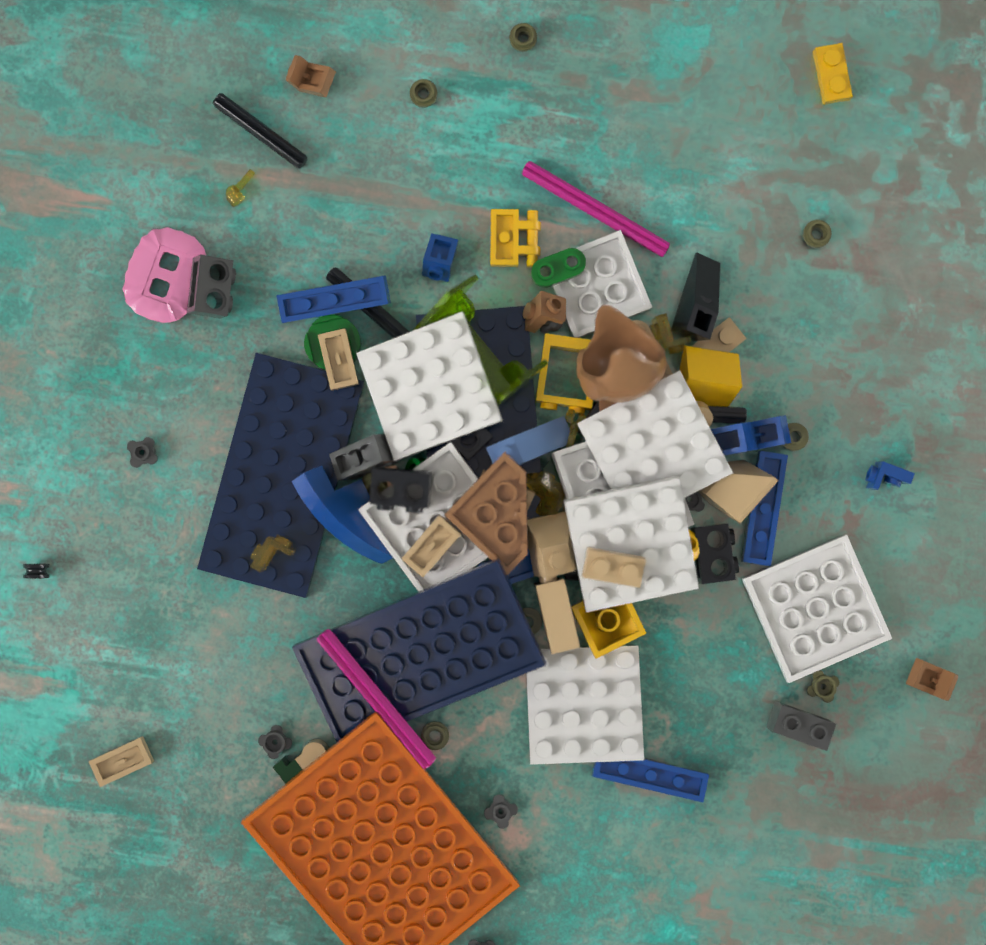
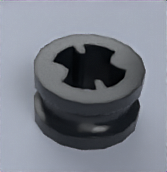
(35, 571)

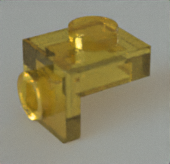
(662, 333)
(548, 490)
(264, 553)

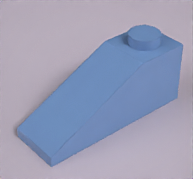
(533, 442)

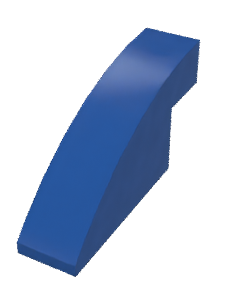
(752, 435)
(340, 512)

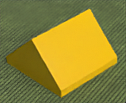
(711, 375)
(608, 627)

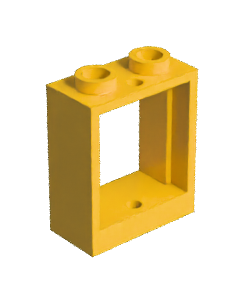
(551, 402)

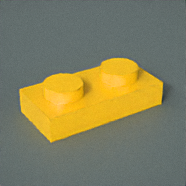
(832, 73)

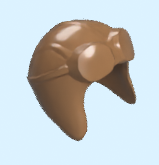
(620, 359)

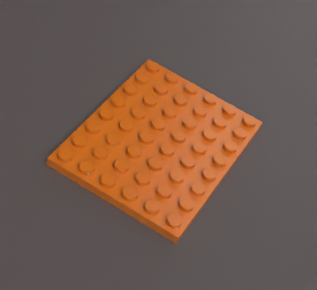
(380, 845)

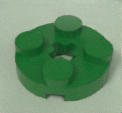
(327, 324)

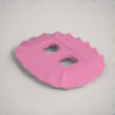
(145, 268)

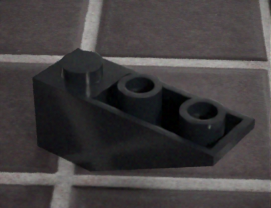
(699, 300)

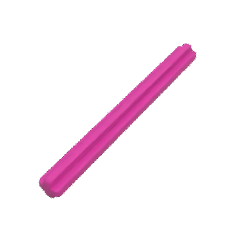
(595, 208)
(376, 698)

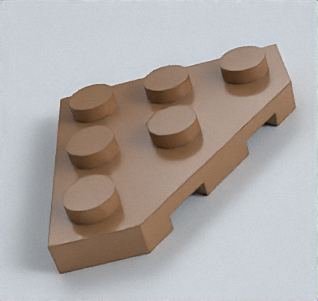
(496, 512)

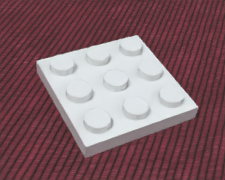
(606, 280)

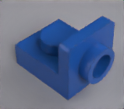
(439, 257)
(893, 475)

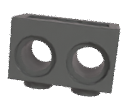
(202, 284)
(361, 457)
(801, 725)

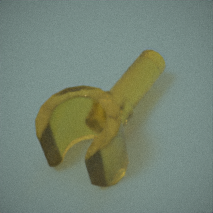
(233, 192)
(573, 425)

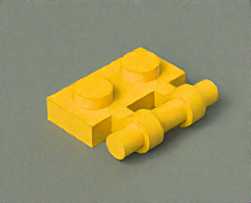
(505, 237)

